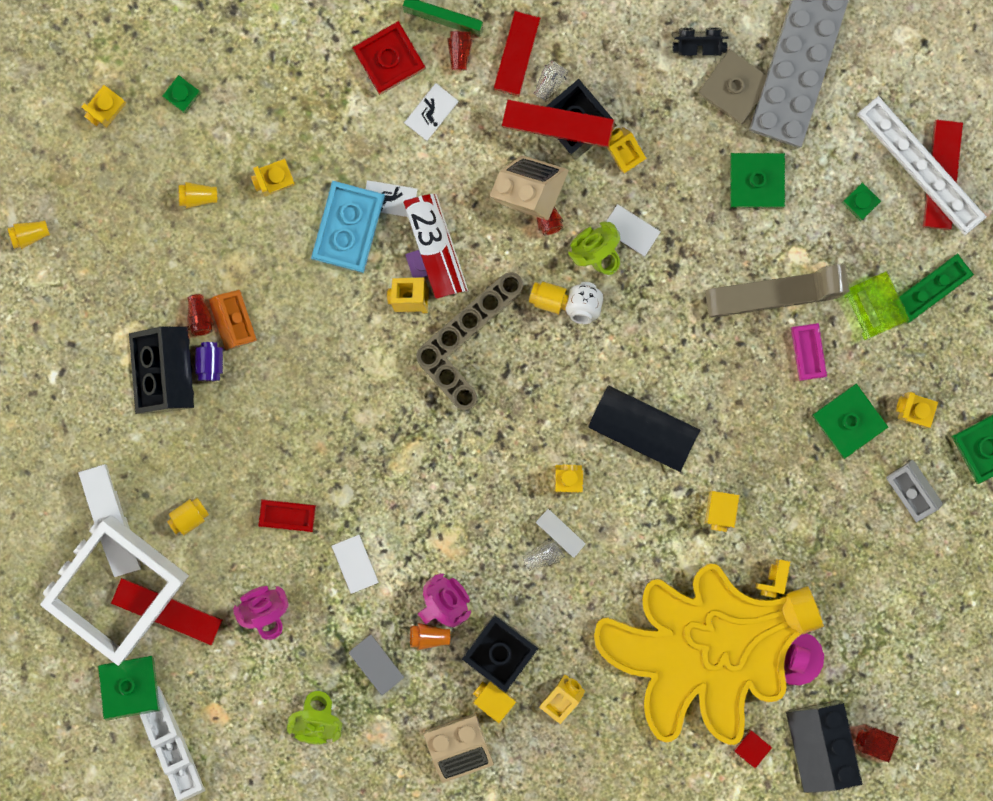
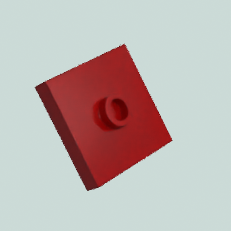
(389, 58)

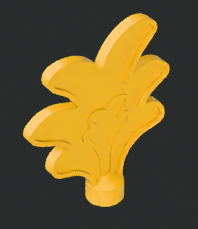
(708, 647)

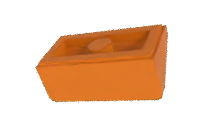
(232, 319)

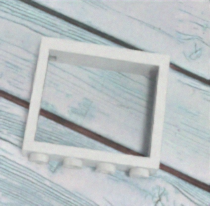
(143, 552)

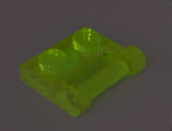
(884, 302)

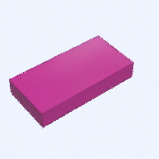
(808, 352)

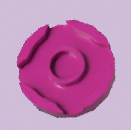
(445, 601)
(262, 608)
(803, 660)

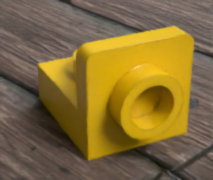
(103, 107)
(625, 149)
(272, 177)
(916, 409)
(778, 574)
(562, 699)

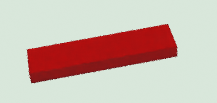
(558, 123)
(946, 151)
(174, 616)

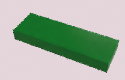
(443, 16)
(935, 286)

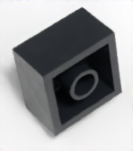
(580, 100)
(500, 653)

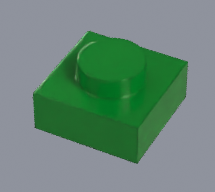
(181, 94)
(861, 201)

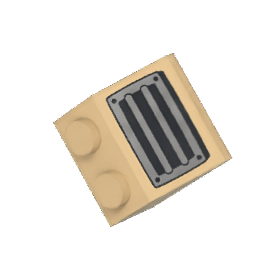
(529, 186)
(458, 748)

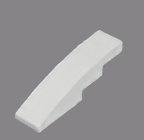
(102, 503)
(172, 751)

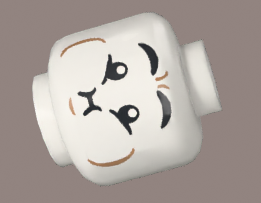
(584, 303)

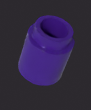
(209, 361)

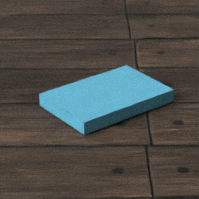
(348, 226)

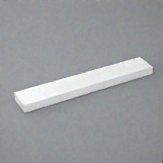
(921, 166)

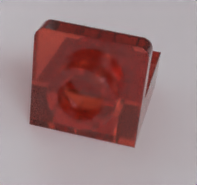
(876, 742)

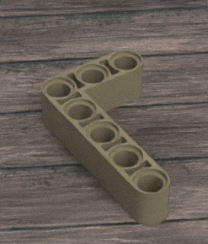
(823, 285)
(463, 335)

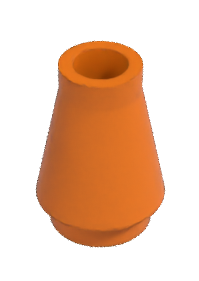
(428, 636)

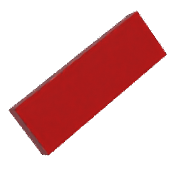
(517, 53)

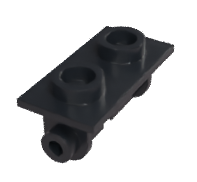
(710, 41)

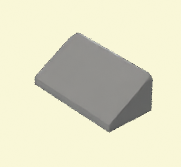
(914, 491)
(376, 664)

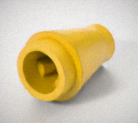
(196, 194)
(27, 233)

